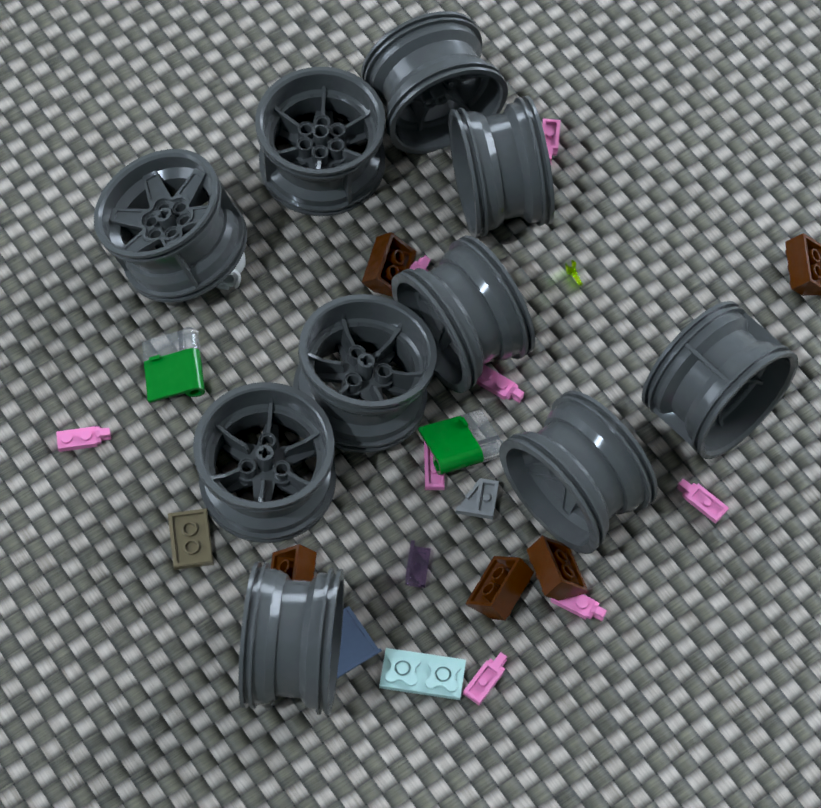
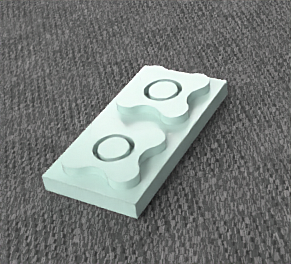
(422, 673)

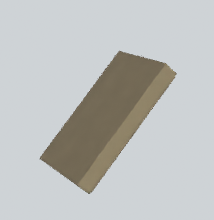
(190, 539)

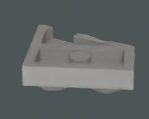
(480, 500)

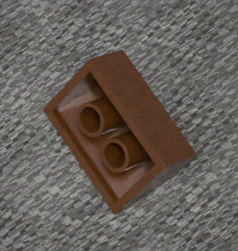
(387, 259)
(804, 265)
(296, 562)
(556, 569)
(500, 587)

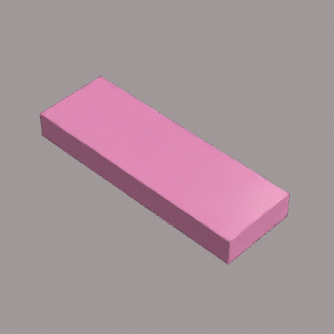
(432, 479)

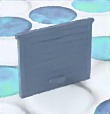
(355, 644)

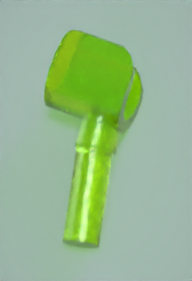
(572, 271)

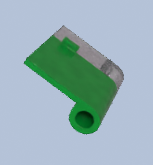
(173, 365)
(461, 441)

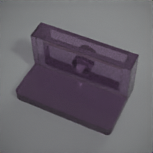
(417, 566)

